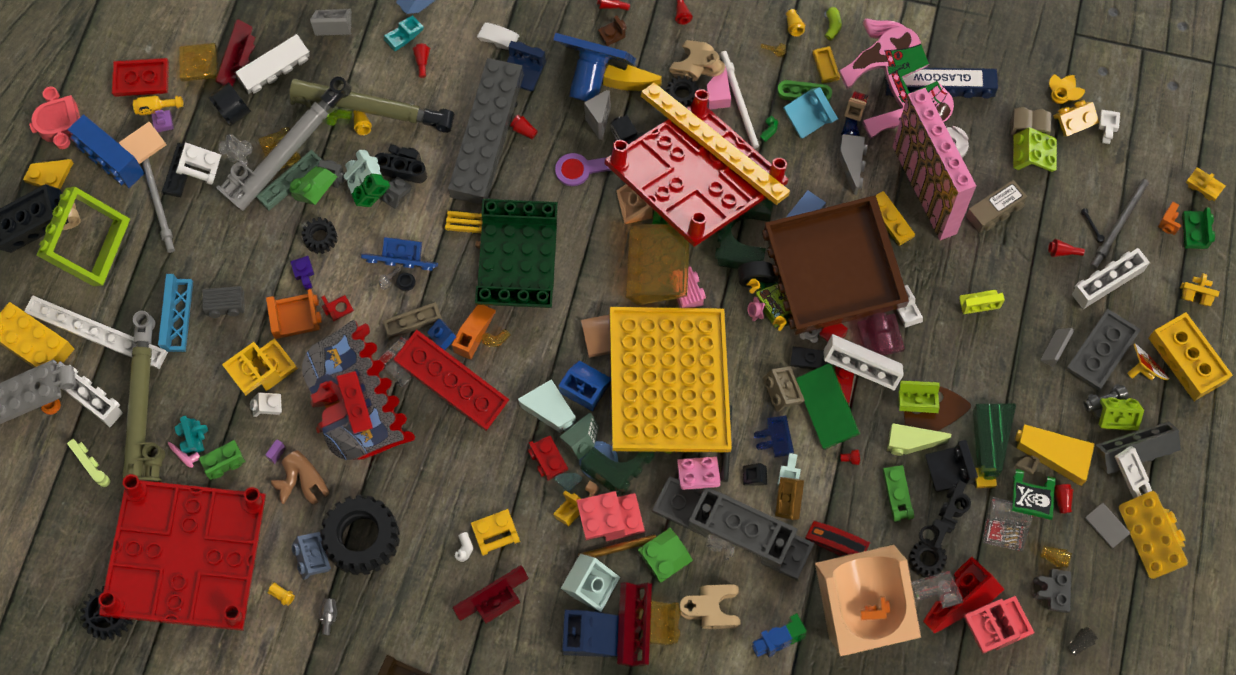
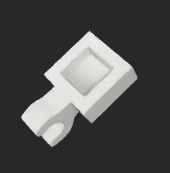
(1108, 122)

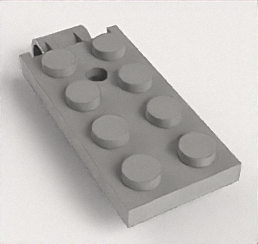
(22, 393)

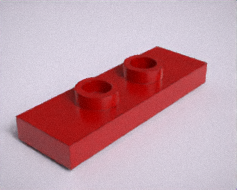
(354, 402)

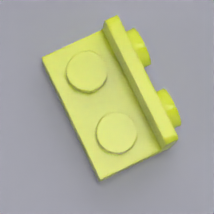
(981, 301)

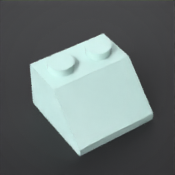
(590, 582)

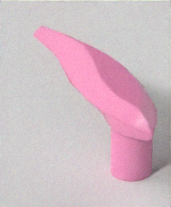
(188, 461)

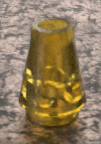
(1057, 556)

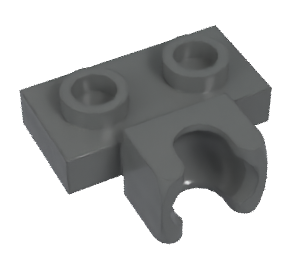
(1055, 589)

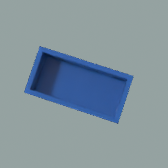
(105, 151)

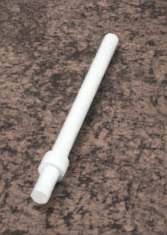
(739, 99)

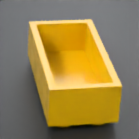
(30, 338)

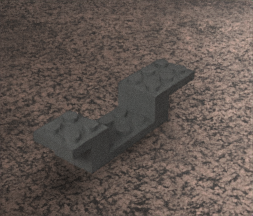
(735, 523)

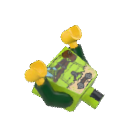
(769, 294)

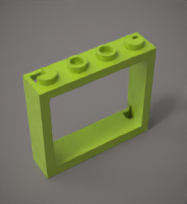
(110, 245)

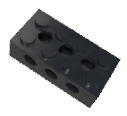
(27, 217)

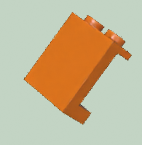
(294, 315)

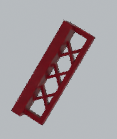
(630, 624)

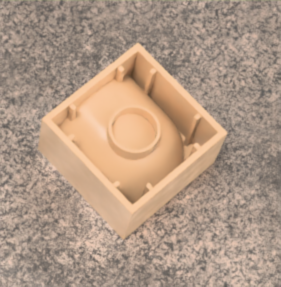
(859, 581)

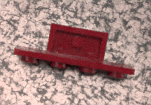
(237, 53)
(494, 598)

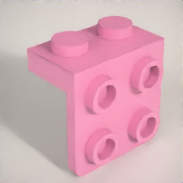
(698, 473)

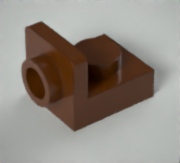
(613, 32)

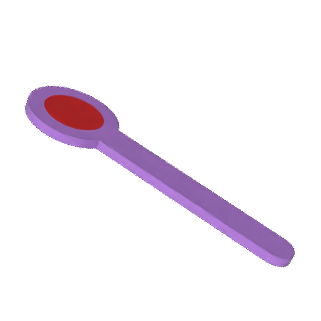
(575, 169)

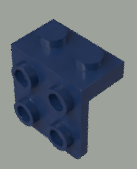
(532, 61)

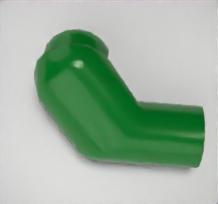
(771, 130)

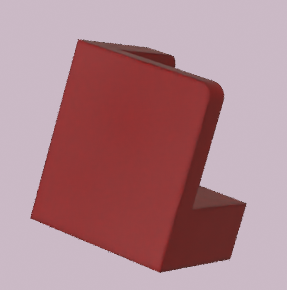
(838, 330)

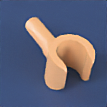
(592, 488)

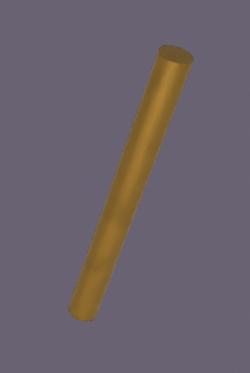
(619, 547)

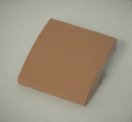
(597, 335)

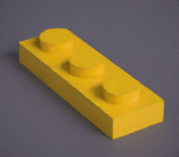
(893, 220)

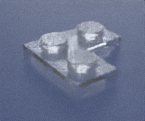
(940, 585)

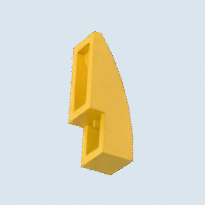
(630, 79)

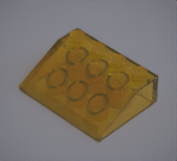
(656, 264)

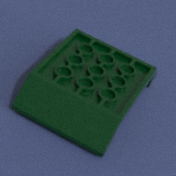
(517, 253)

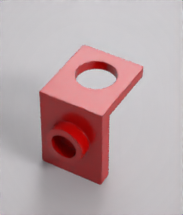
(330, 308)

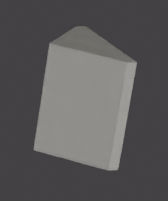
(331, 22)
(597, 112)

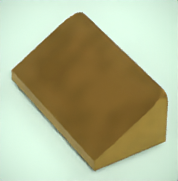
(789, 498)

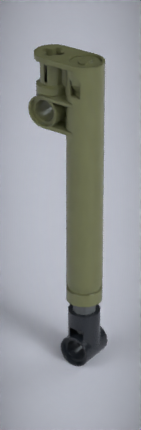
(308, 93)

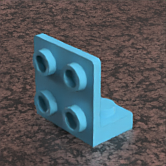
(810, 112)

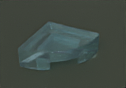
(568, 480)

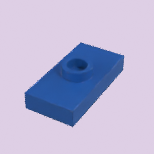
(441, 334)

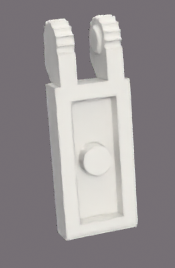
(1133, 471)

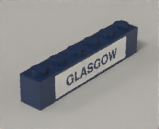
(957, 81)

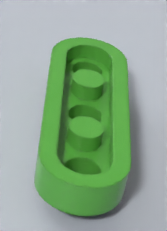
(796, 88)

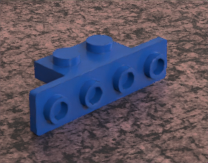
(401, 251)

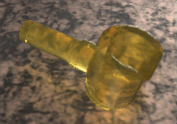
(779, 51)

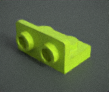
(1120, 414)

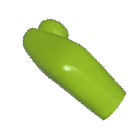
(834, 23)

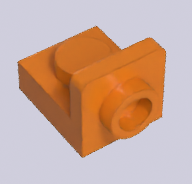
(1168, 222)
(872, 612)

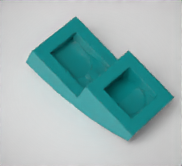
(406, 31)

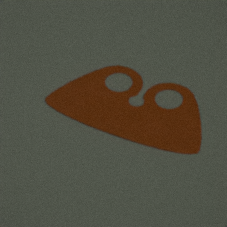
(950, 409)

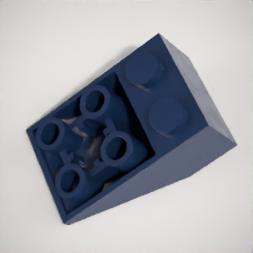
(590, 634)

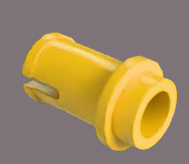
(286, 597)

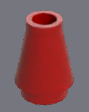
(523, 127)
(1064, 496)

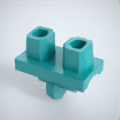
(193, 433)

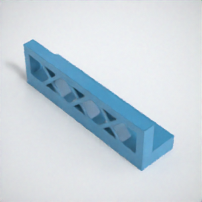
(168, 313)

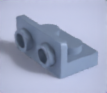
(310, 555)

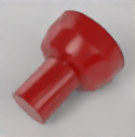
(854, 457)

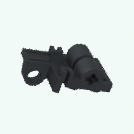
(947, 511)

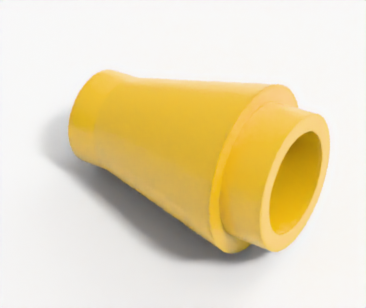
(795, 25)
(361, 123)

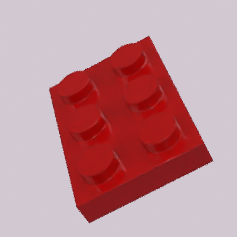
(140, 77)

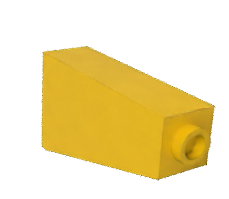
(1059, 452)

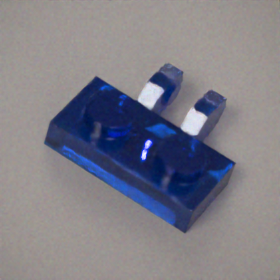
(780, 437)

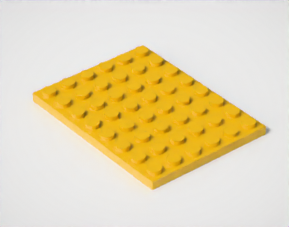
(669, 380)

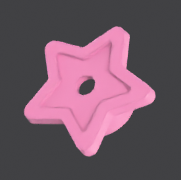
(755, 309)

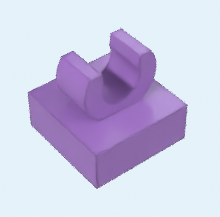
(162, 120)

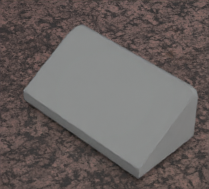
(1056, 346)
(1107, 525)

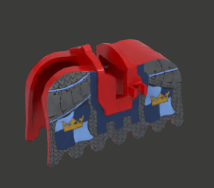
(341, 354)

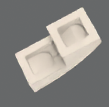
(498, 35)
(910, 315)

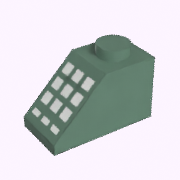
(581, 436)

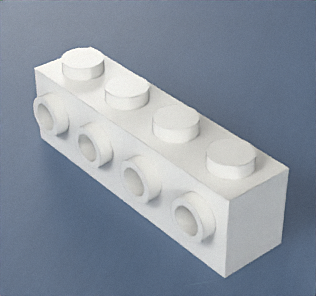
(272, 64)
(1110, 278)
(863, 362)
(94, 399)

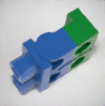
(780, 637)

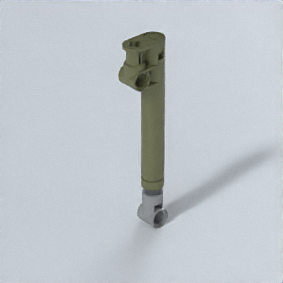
(138, 451)

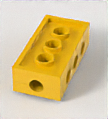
(1190, 356)

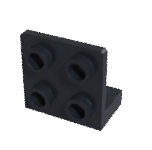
(951, 466)

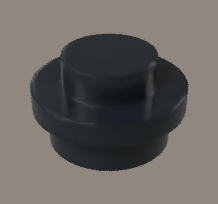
(405, 281)

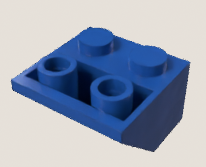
(584, 385)

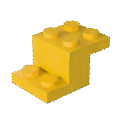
(259, 366)

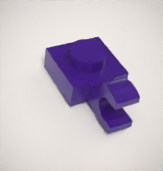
(302, 270)

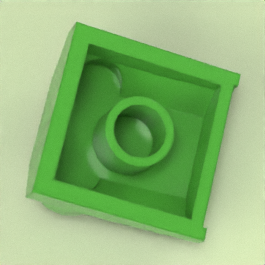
(312, 185)
(665, 555)

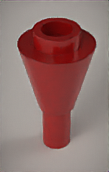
(613, 4)
(683, 15)
(421, 53)
(1060, 248)

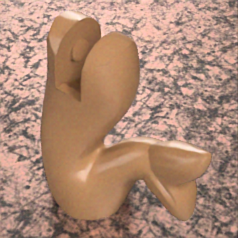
(295, 464)

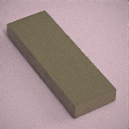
(411, 320)

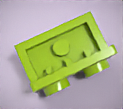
(918, 396)

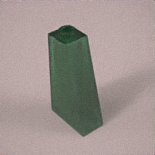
(992, 435)

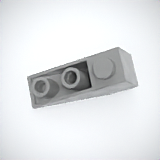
(850, 157)

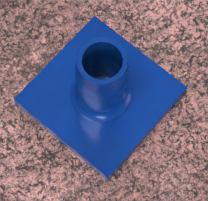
(591, 65)

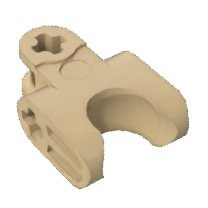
(701, 60)
(707, 607)

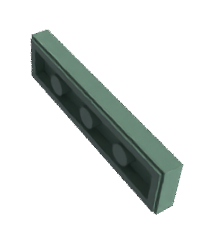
(281, 186)

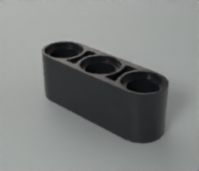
(407, 173)

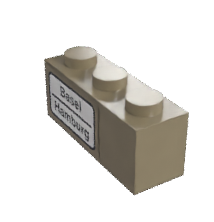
(996, 207)

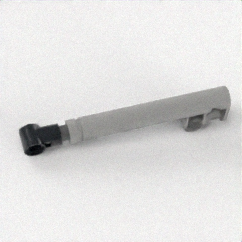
(244, 188)

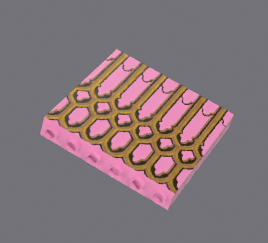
(933, 164)

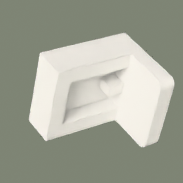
(266, 404)

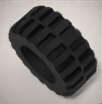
(345, 514)

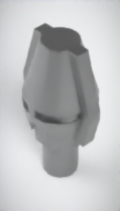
(327, 614)

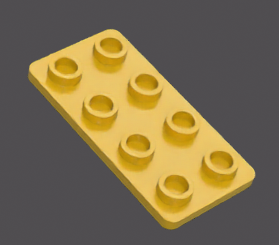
(1154, 534)

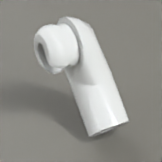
(466, 548)

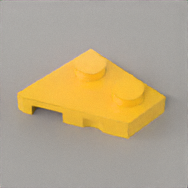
(49, 173)

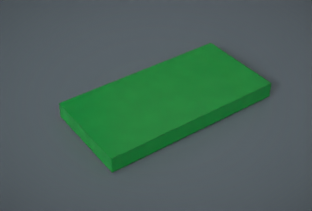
(827, 406)

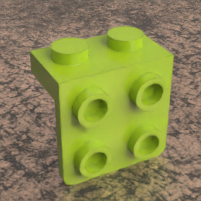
(1034, 148)

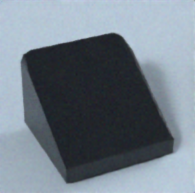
(755, 474)

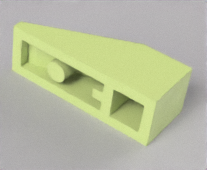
(911, 439)

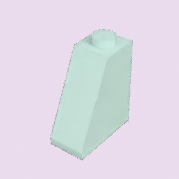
(548, 406)

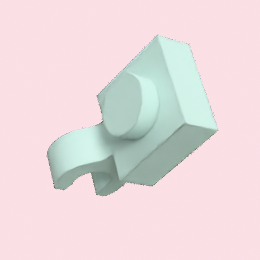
(790, 471)

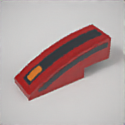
(835, 539)

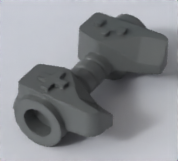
(1093, 402)

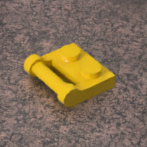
(493, 526)

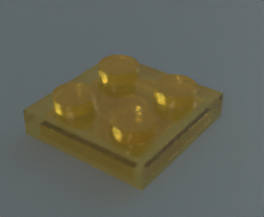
(198, 62)

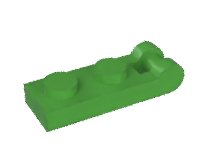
(898, 492)

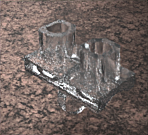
(236, 150)

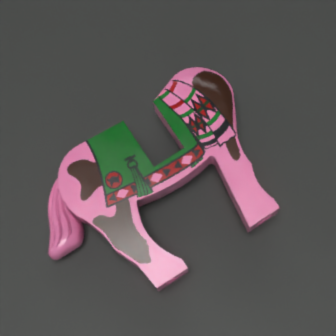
(900, 55)

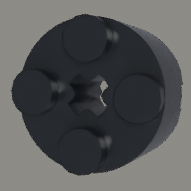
(229, 104)

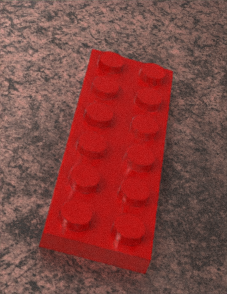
(451, 380)

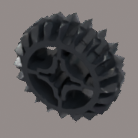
(92, 619)

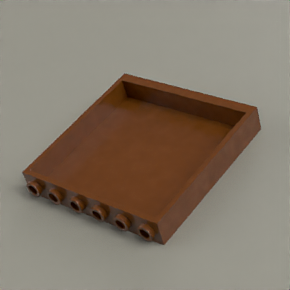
(835, 265)

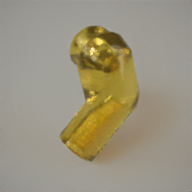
(495, 341)

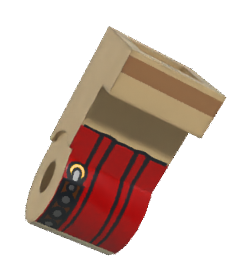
(857, 105)

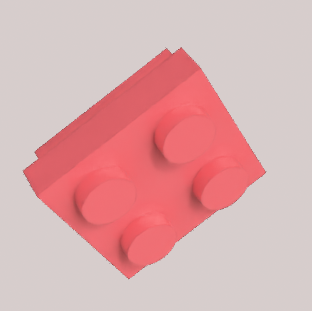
(610, 516)
(998, 624)

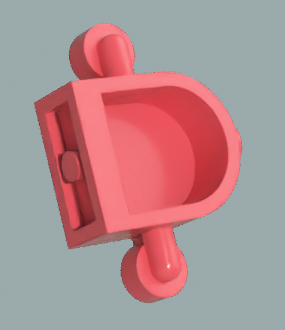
(55, 117)

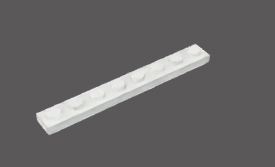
(89, 329)

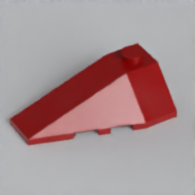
(977, 590)

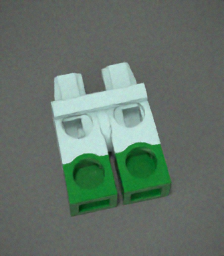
(365, 179)

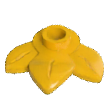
(1066, 88)

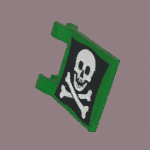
(1032, 498)

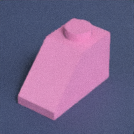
(719, 92)

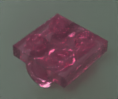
(881, 334)

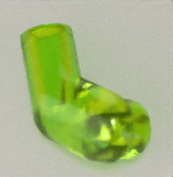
(339, 113)

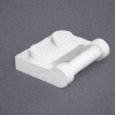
(201, 159)

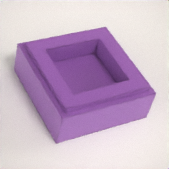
(275, 451)

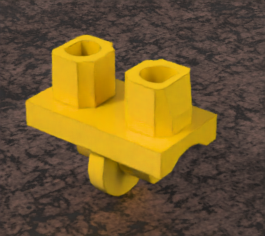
(1205, 184)
(1207, 294)

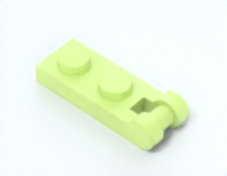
(89, 463)

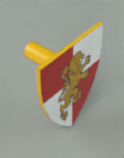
(1146, 366)

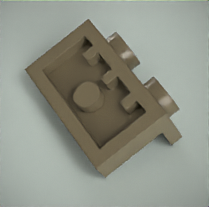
(783, 388)

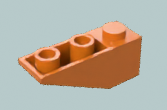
(471, 331)

